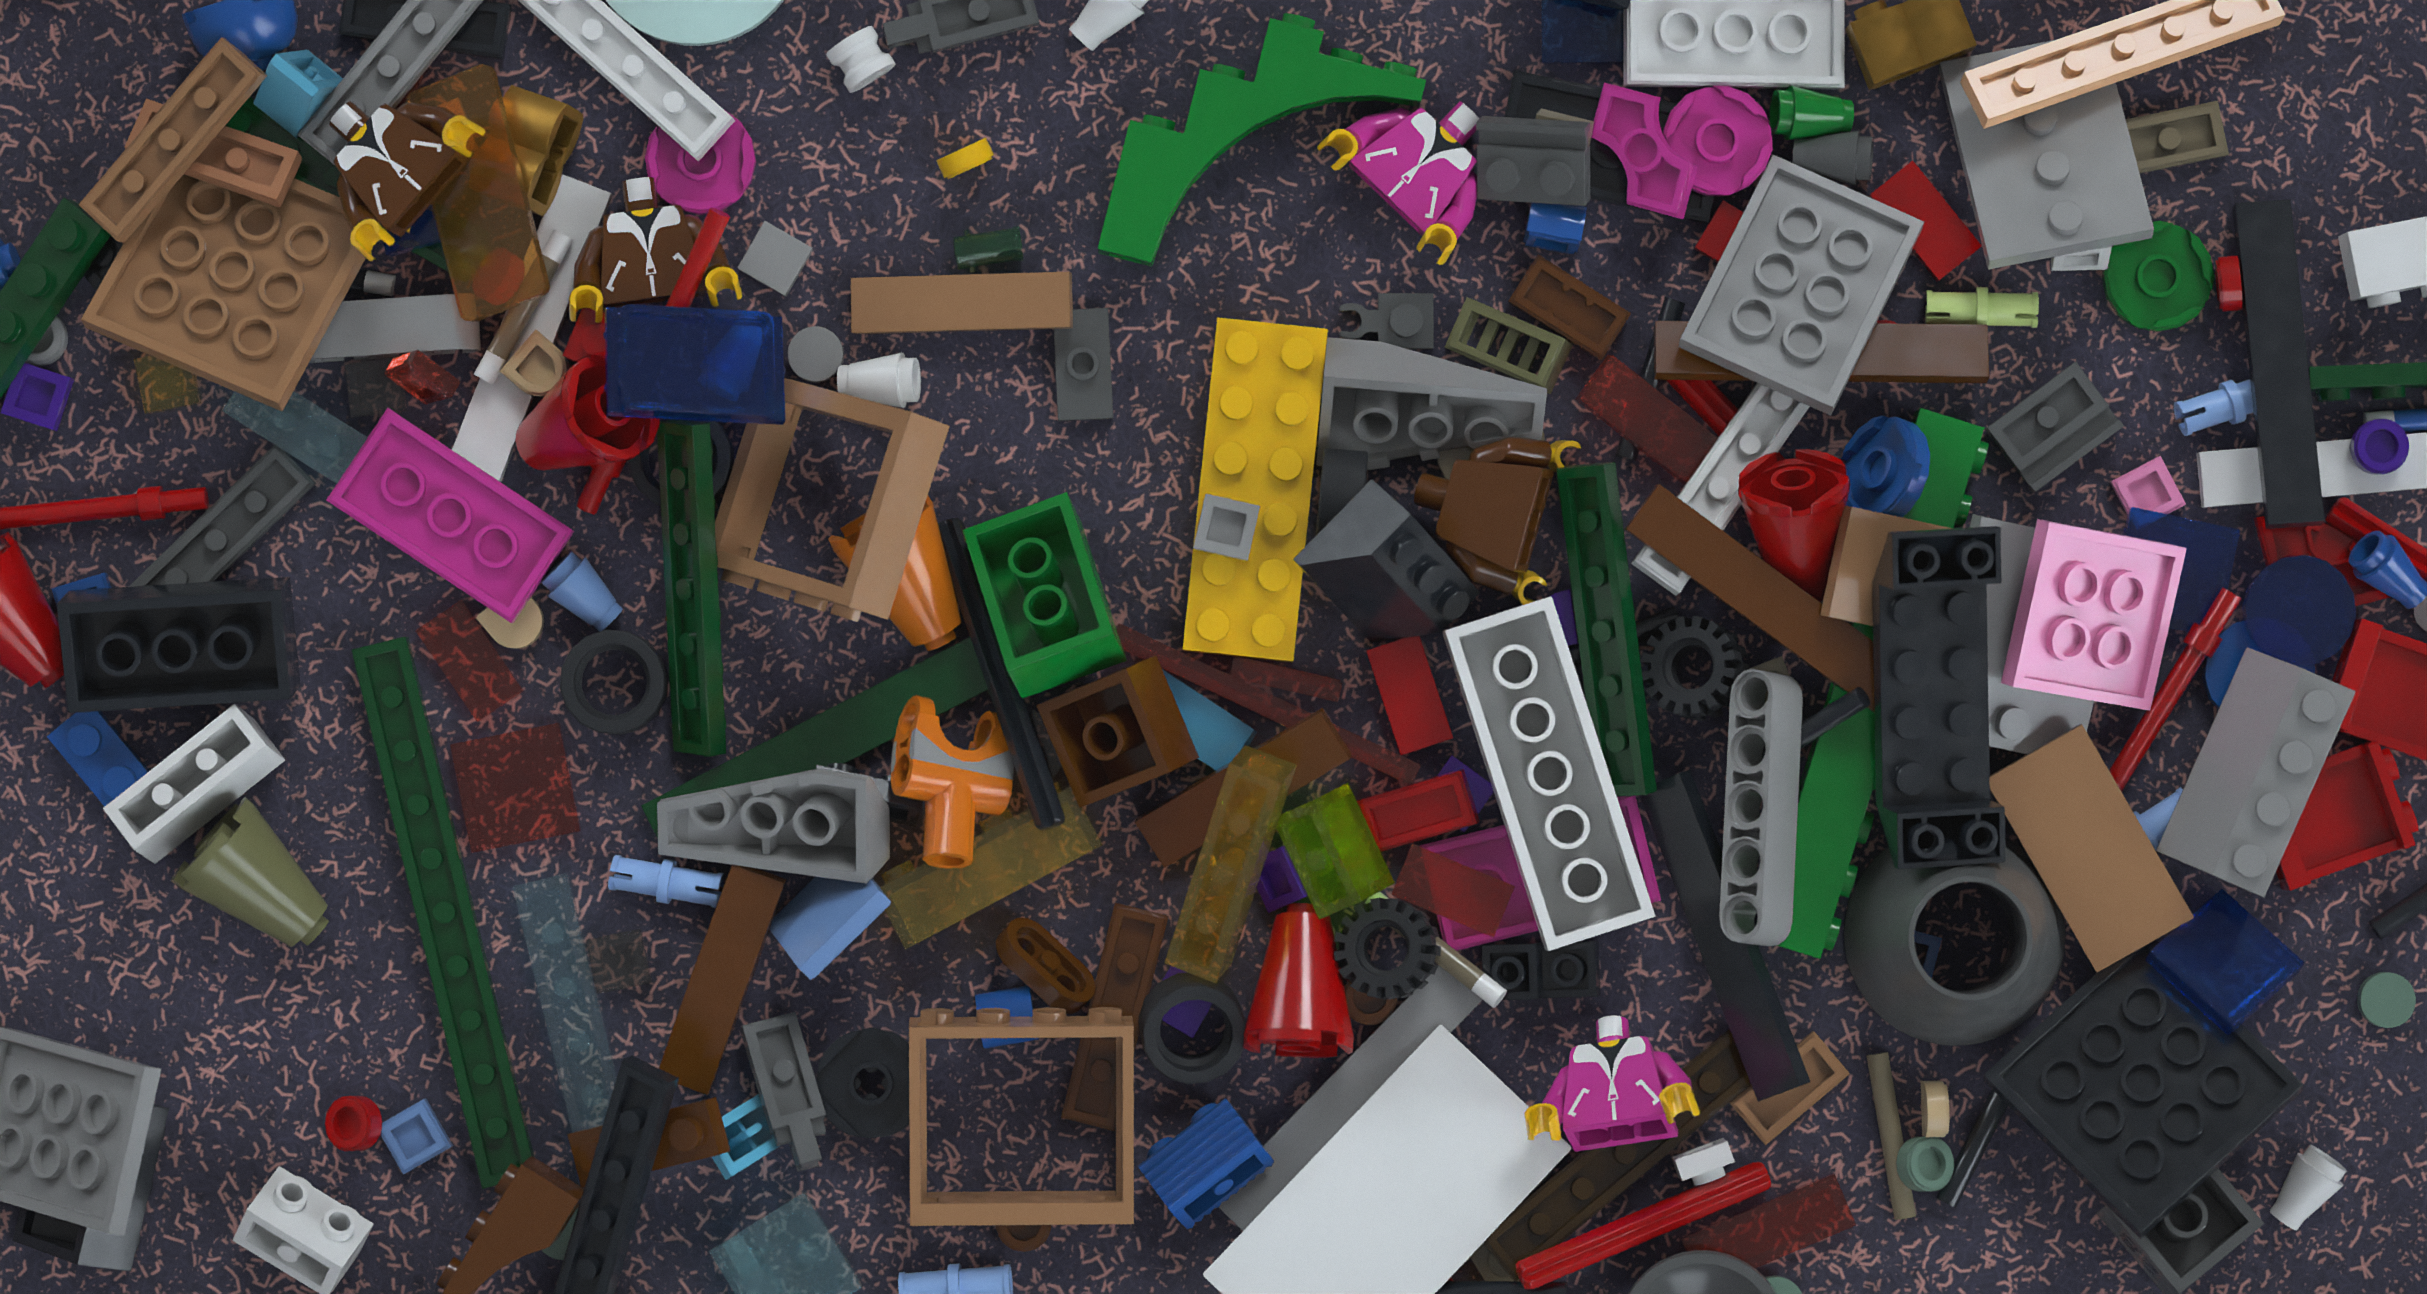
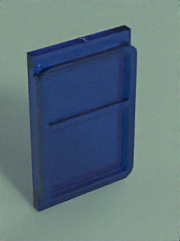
(694, 364)

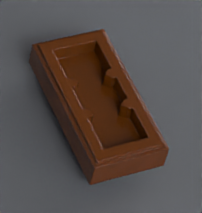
(1569, 307)

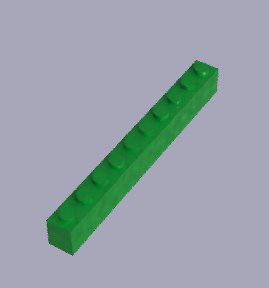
(1842, 761)

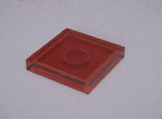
(515, 787)

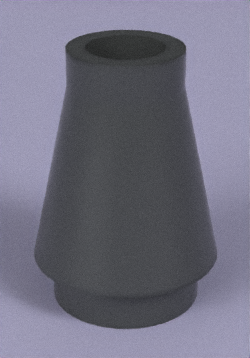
(1836, 156)

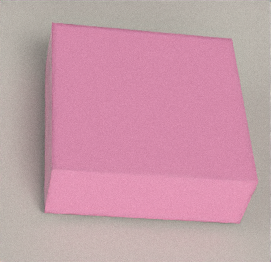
(2148, 488)

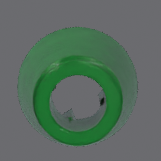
(1808, 113)

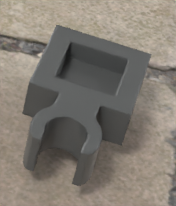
(1400, 320)

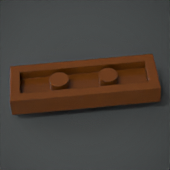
(689, 1135)

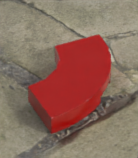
(2318, 542)

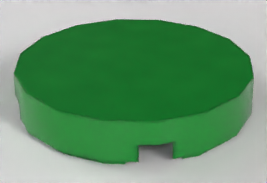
(2139, 287)

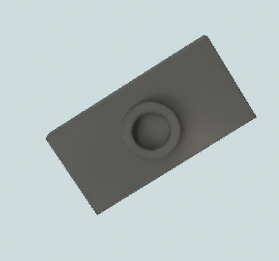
(1084, 367)

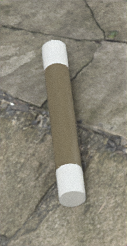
(519, 316)
(1463, 969)

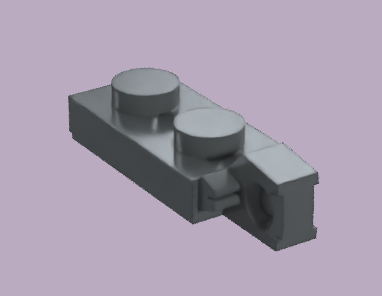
(954, 23)
(786, 1086)

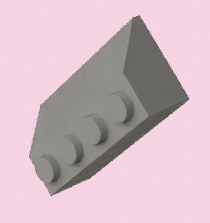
(2255, 771)

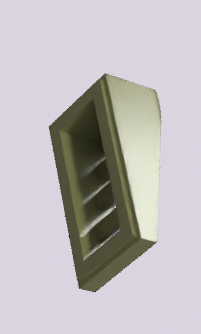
(1553, 361)

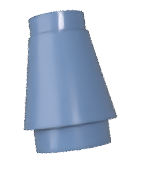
(581, 591)

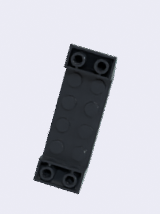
(1935, 697)

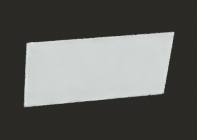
(1398, 1187)

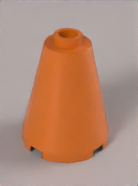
(925, 599)

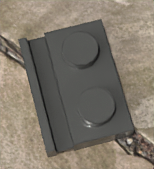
(1533, 160)
(2054, 427)

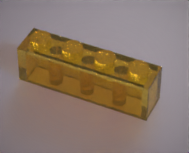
(1004, 860)
(1230, 863)

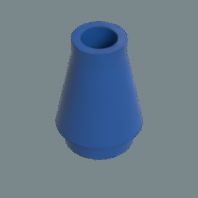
(2385, 566)

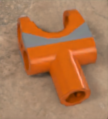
(950, 779)

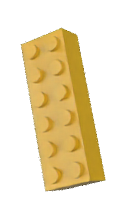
(1264, 455)

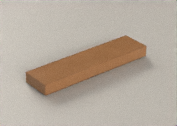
(172, 140)
(961, 303)

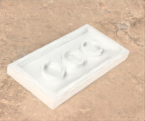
(1734, 44)

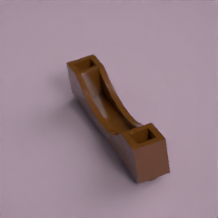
(527, 1219)

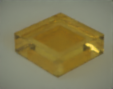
(165, 385)

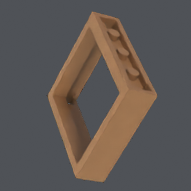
(888, 522)
(1021, 1206)

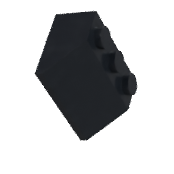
(1385, 570)
(90, 1246)

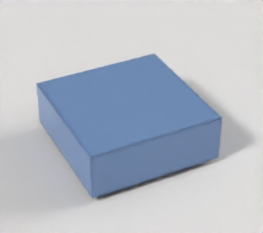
(414, 1136)

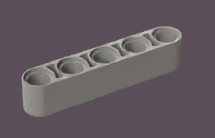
(397, 326)
(1772, 832)

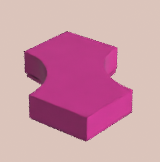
(1654, 172)

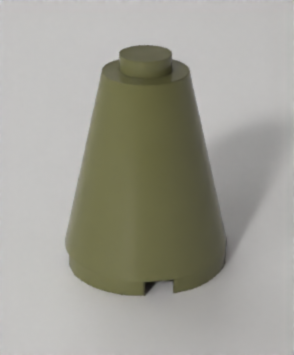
(254, 878)

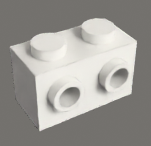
(303, 1231)

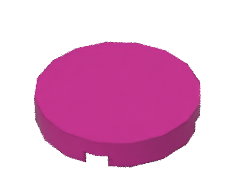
(1723, 135)
(713, 181)

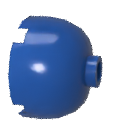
(252, 26)

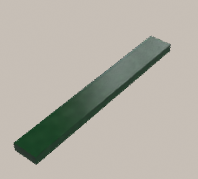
(848, 727)

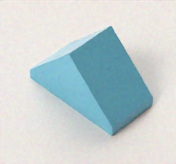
(295, 88)
(747, 1137)

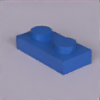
(98, 754)

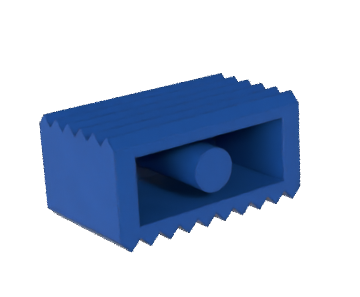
(1205, 1162)

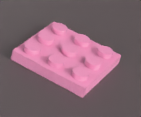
(2093, 615)

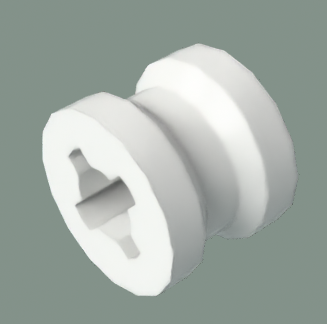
(860, 59)

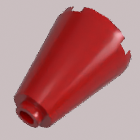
(573, 423)
(1796, 513)
(27, 624)
(1300, 990)

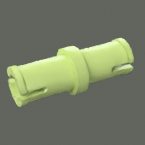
(1982, 308)

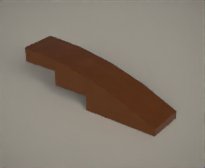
(722, 976)

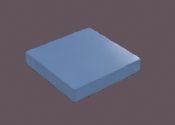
(826, 920)

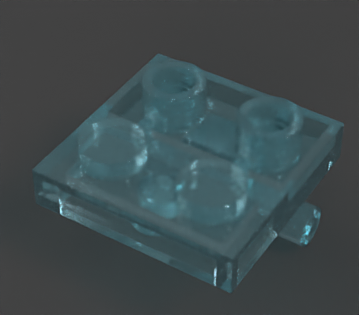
(786, 1255)

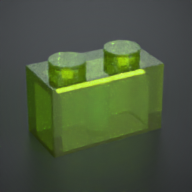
(1333, 851)

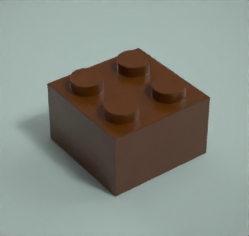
(1117, 731)

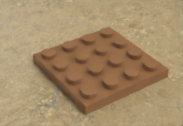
(231, 285)

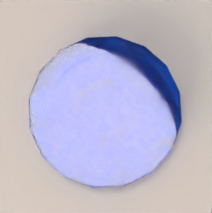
(2299, 610)

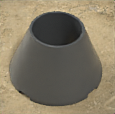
(1893, 982)

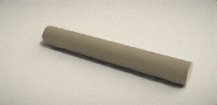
(1890, 1132)

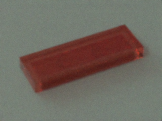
(1646, 418)
(1778, 1224)

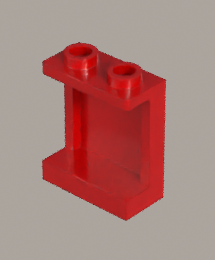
(2389, 688)
(2348, 817)

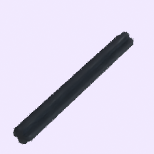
(1008, 703)

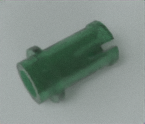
(987, 248)

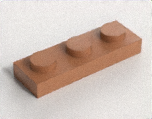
(238, 161)

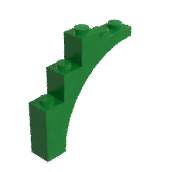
(1290, 78)

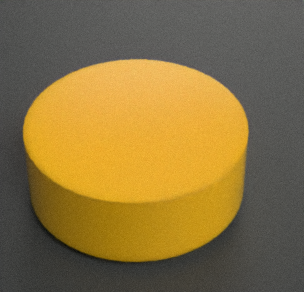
(965, 158)

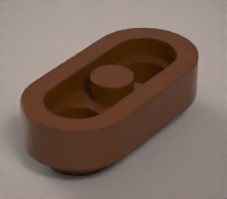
(1045, 965)

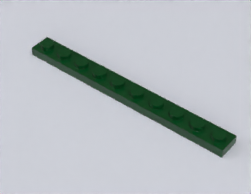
(443, 907)

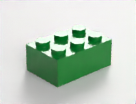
(1044, 595)

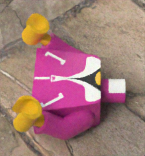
(1416, 168)
(1613, 1092)

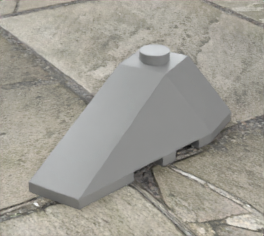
(1417, 404)
(787, 823)

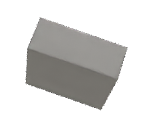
(775, 258)
(1226, 527)

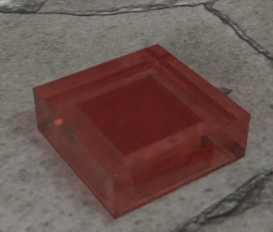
(422, 377)

